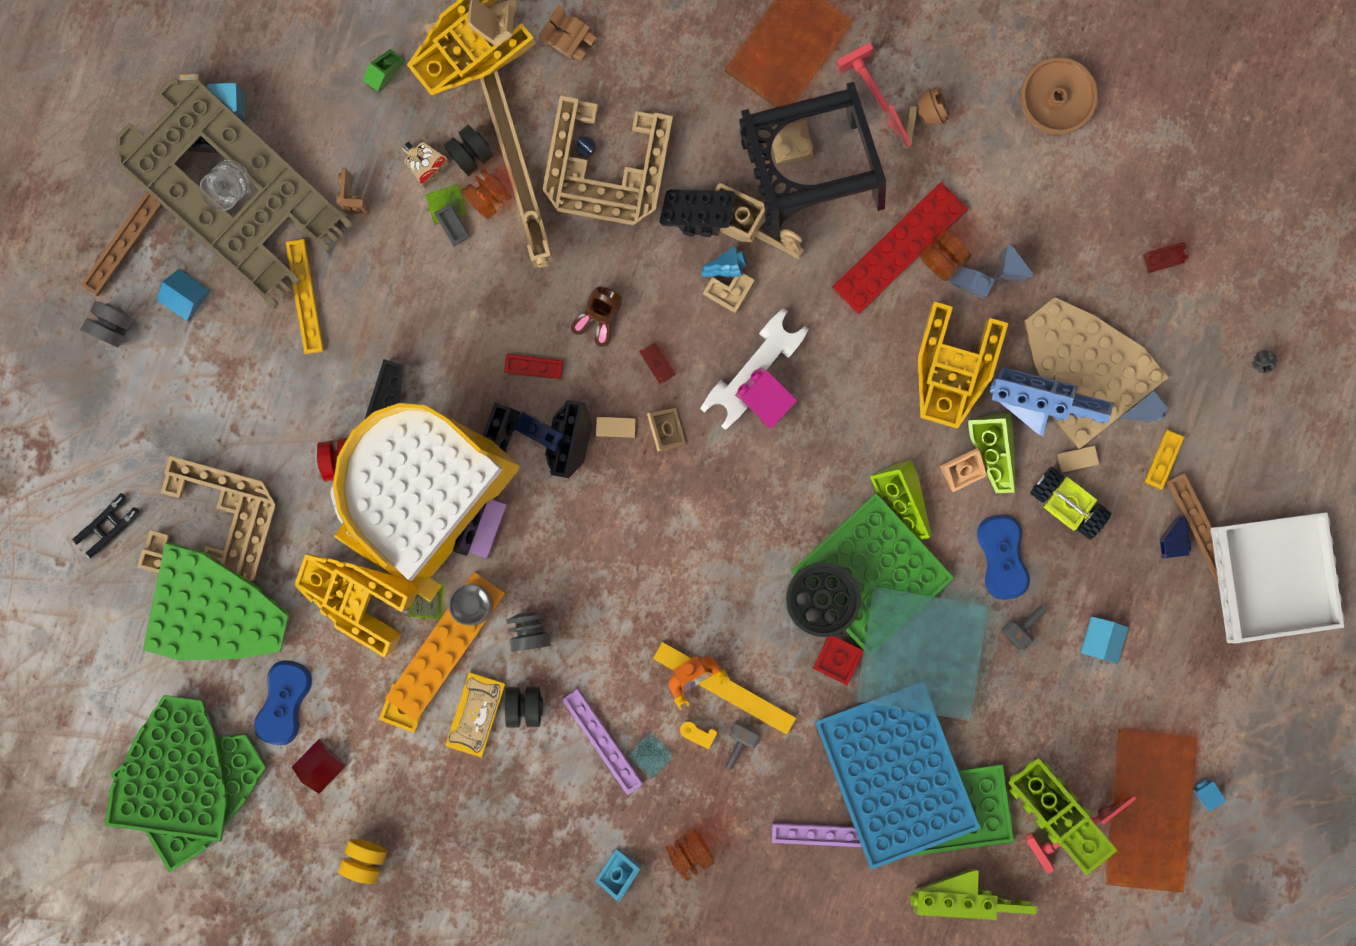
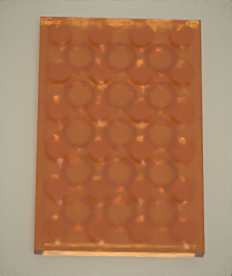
(788, 49)

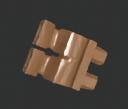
(572, 36)

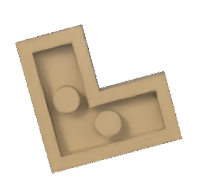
(731, 296)

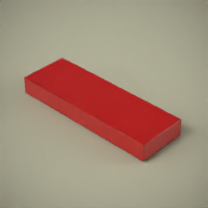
(533, 366)

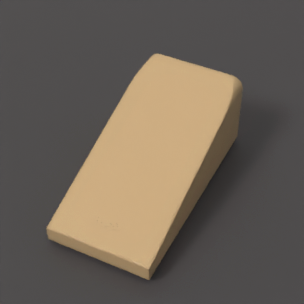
(615, 427)

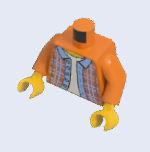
(691, 674)

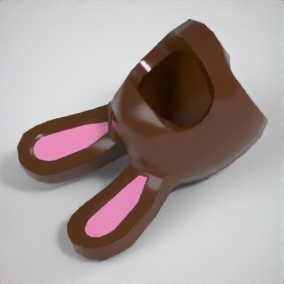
(601, 307)

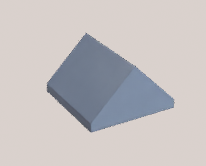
(1012, 266)

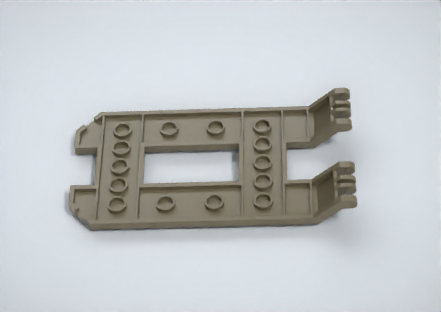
(238, 238)

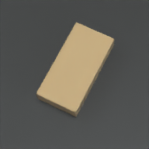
(909, 124)
(1077, 459)

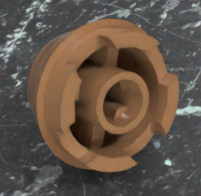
(932, 107)

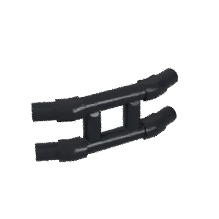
(94, 526)

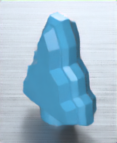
(726, 265)

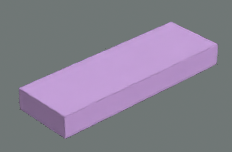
(487, 528)

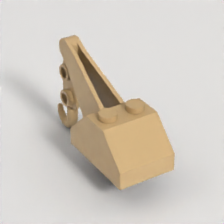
(749, 217)

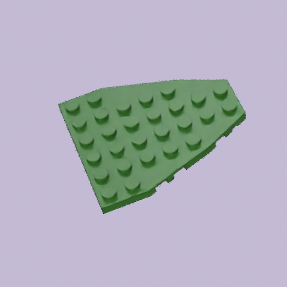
(210, 611)
(241, 772)
(172, 775)

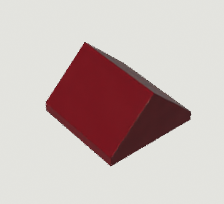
(318, 767)

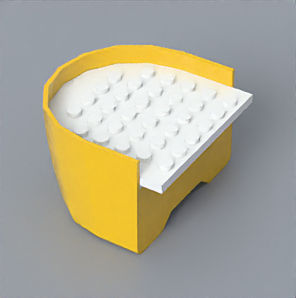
(415, 484)

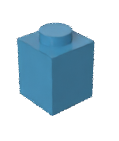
(1208, 794)

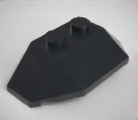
(576, 425)

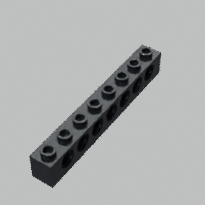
(499, 430)

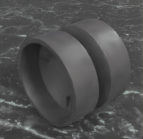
(108, 319)
(470, 604)

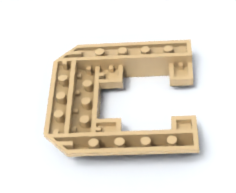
(579, 196)
(239, 495)

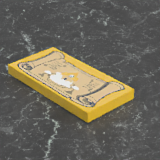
(475, 714)

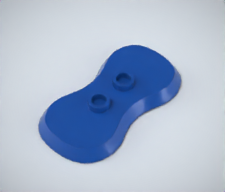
(1001, 541)
(278, 718)

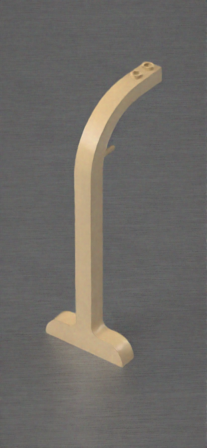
(538, 246)

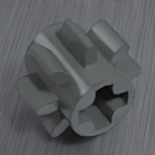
(1265, 361)

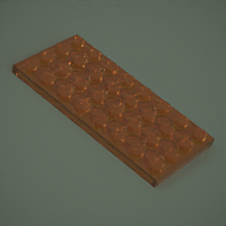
(1154, 827)

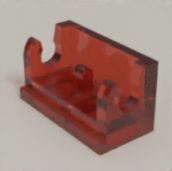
(1165, 257)

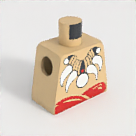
(424, 162)

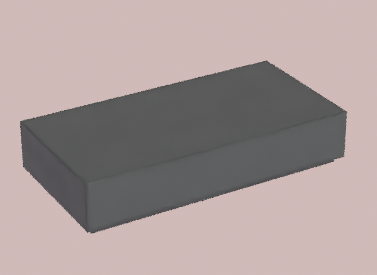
(452, 224)

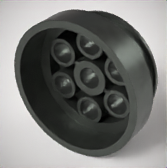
(844, 613)

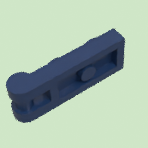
(538, 431)

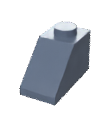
(972, 281)
(1147, 409)

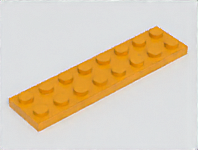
(437, 657)

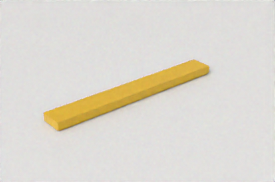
(731, 692)

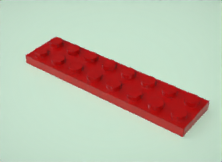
(899, 248)

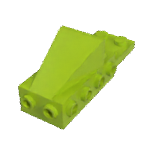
(1061, 815)
(961, 898)

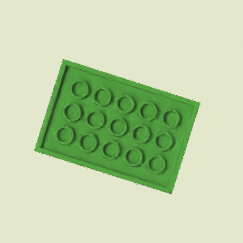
(990, 804)

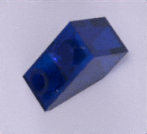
(1174, 540)

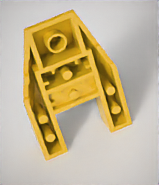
(458, 54)
(951, 376)
(344, 594)

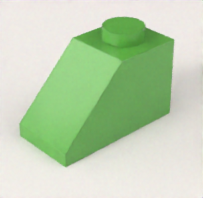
(383, 69)

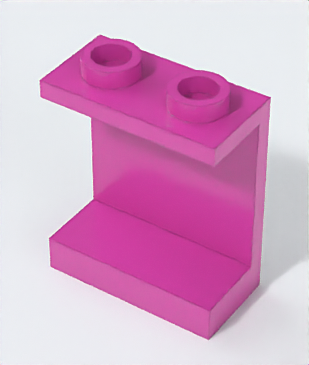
(765, 397)

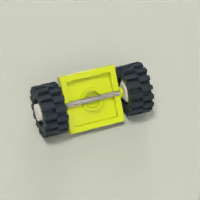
(1070, 503)

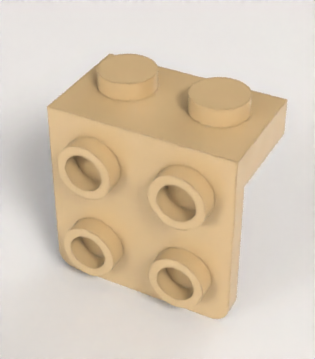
(492, 26)

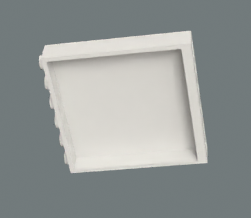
(1277, 578)

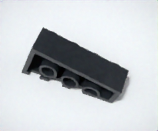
(387, 387)

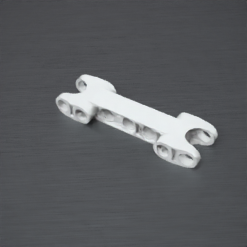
(776, 342)

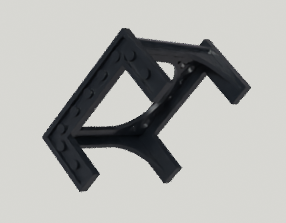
(785, 204)

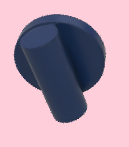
(585, 146)

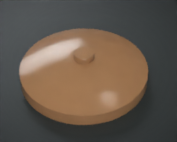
(1058, 96)

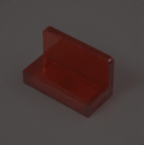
(657, 363)

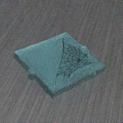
(650, 755)

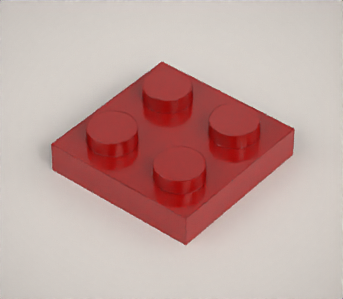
(838, 659)

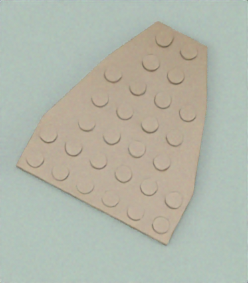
(1095, 357)

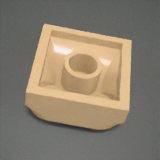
(792, 143)

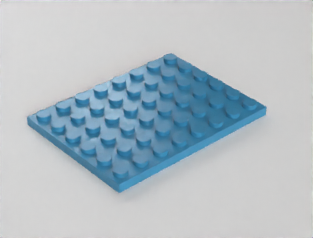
(896, 780)

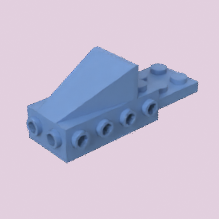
(1035, 404)

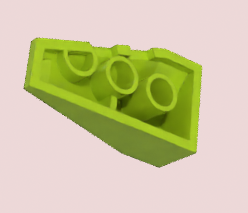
(995, 440)
(903, 492)

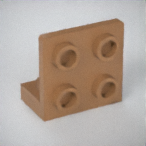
(349, 203)

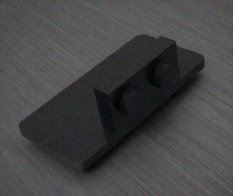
(698, 211)

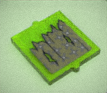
(427, 610)

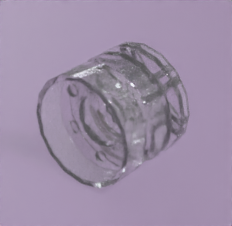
(225, 185)

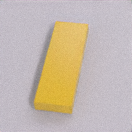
(1164, 459)

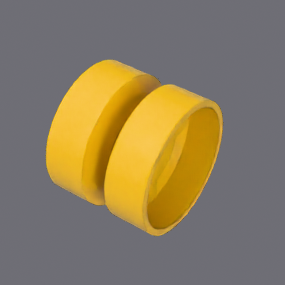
(360, 866)

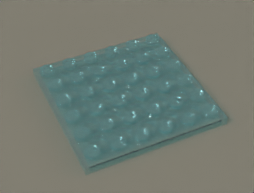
(922, 653)

